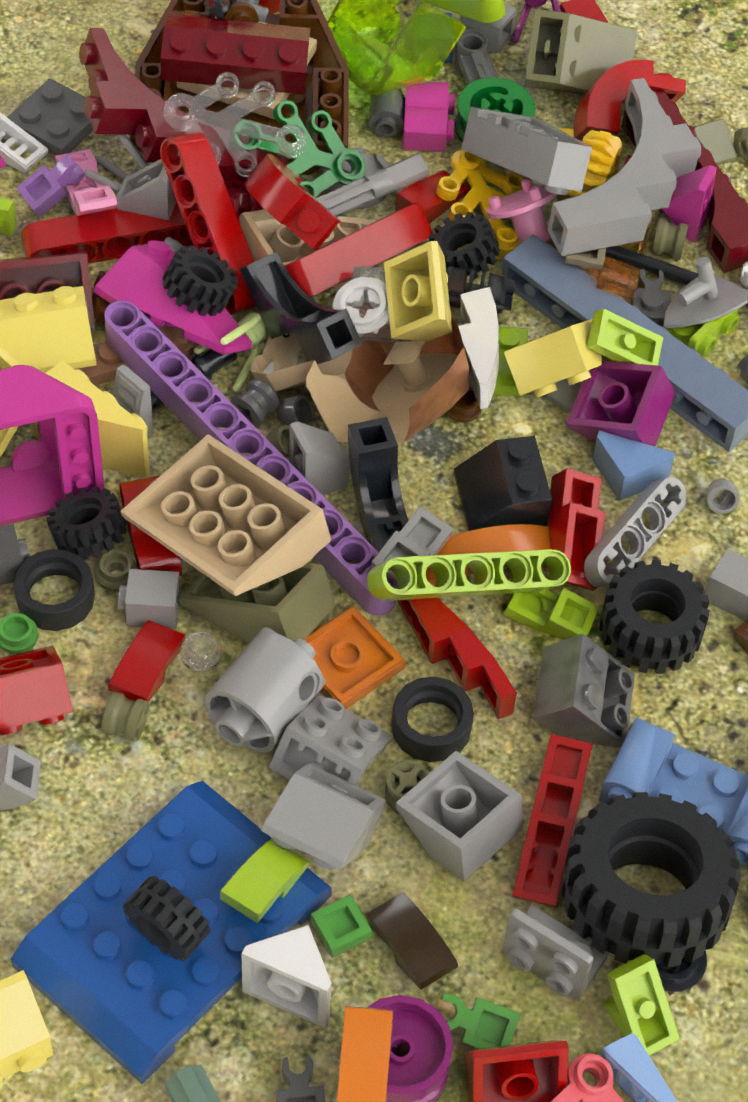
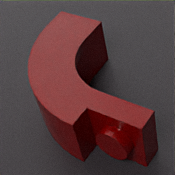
(603, 101)
(289, 203)

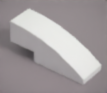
(480, 342)

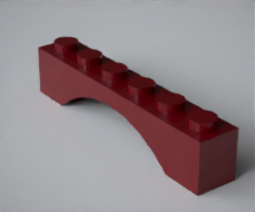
(727, 210)

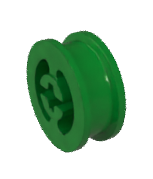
(495, 95)

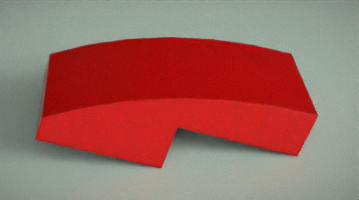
(146, 661)

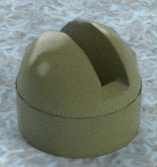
(741, 142)
(280, 439)

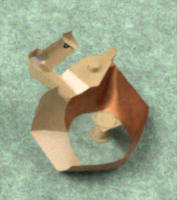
(380, 379)

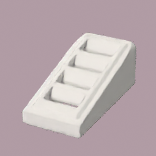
(18, 136)

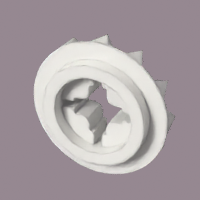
(354, 293)

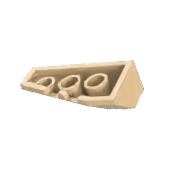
(269, 236)

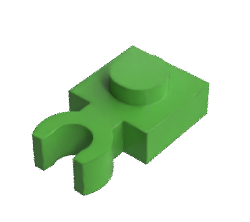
(484, 1024)

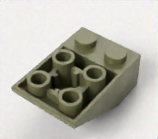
(574, 51)

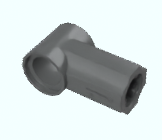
(472, 56)

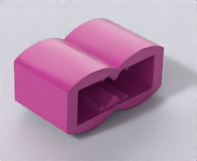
(427, 117)

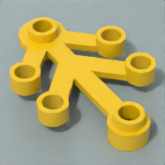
(473, 169)

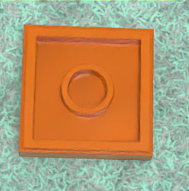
(353, 657)

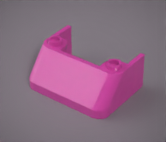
(63, 457)

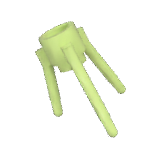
(257, 332)

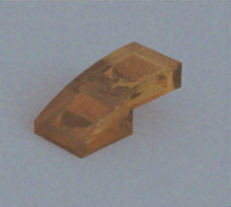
(618, 278)

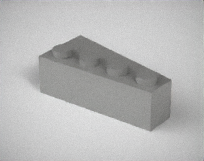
(528, 148)

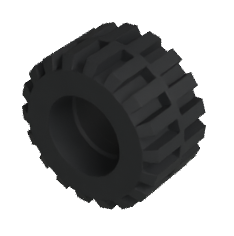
(660, 590)

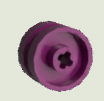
(418, 1050)

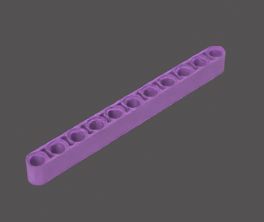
(131, 334)

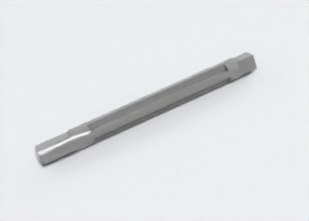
(375, 185)

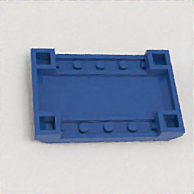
(119, 983)

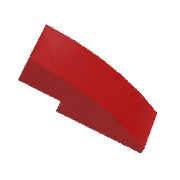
(575, 520)

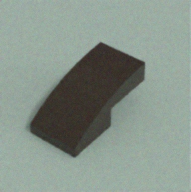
(413, 940)

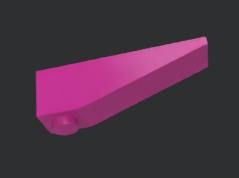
(139, 281)

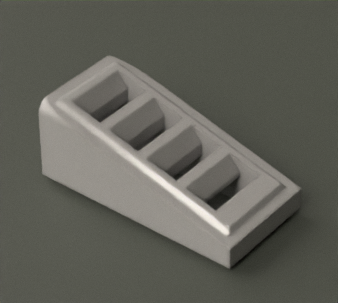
(133, 395)

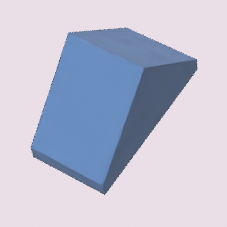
(630, 464)

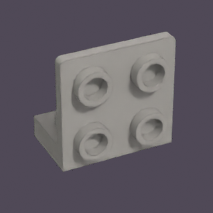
(330, 740)
(551, 952)

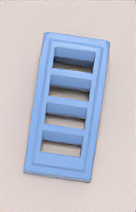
(636, 1071)

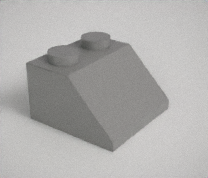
(462, 814)

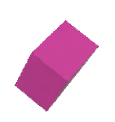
(692, 200)

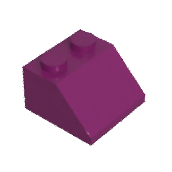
(623, 401)

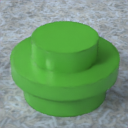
(17, 633)

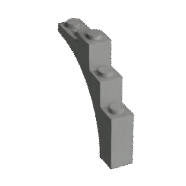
(623, 204)

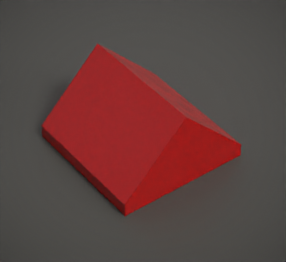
(517, 1072)

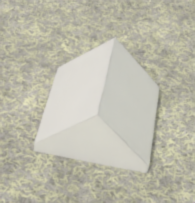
(289, 975)

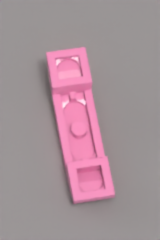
(88, 194)

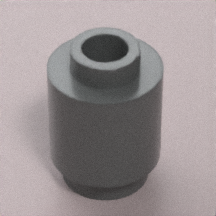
(387, 113)

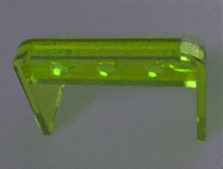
(374, 63)

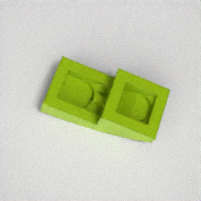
(553, 614)
(263, 879)

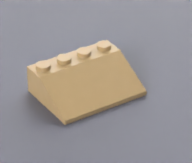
(229, 518)

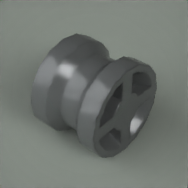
(256, 401)

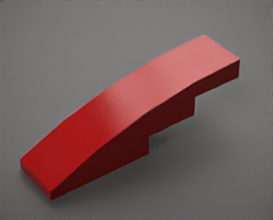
(449, 638)
(552, 821)

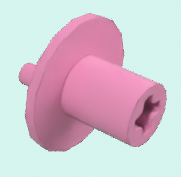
(524, 210)

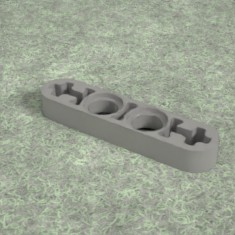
(631, 525)

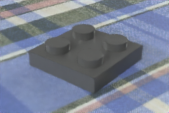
(54, 117)

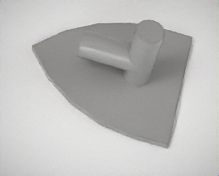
(704, 298)

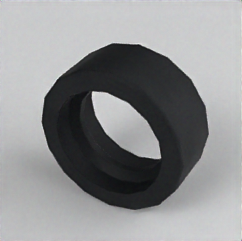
(47, 564)
(437, 691)

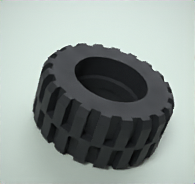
(659, 835)

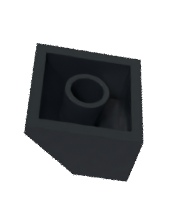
(504, 485)

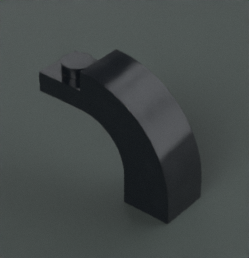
(376, 480)

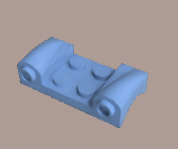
(657, 766)

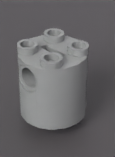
(264, 691)

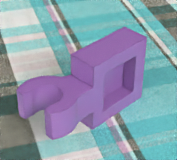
(46, 186)

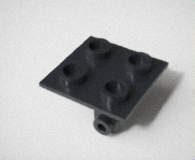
(500, 286)

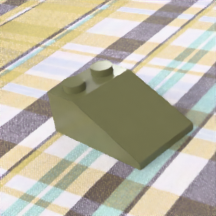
(287, 605)

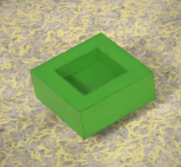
(341, 926)

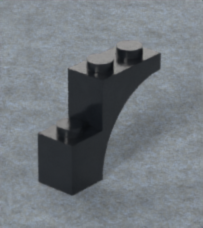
(287, 308)

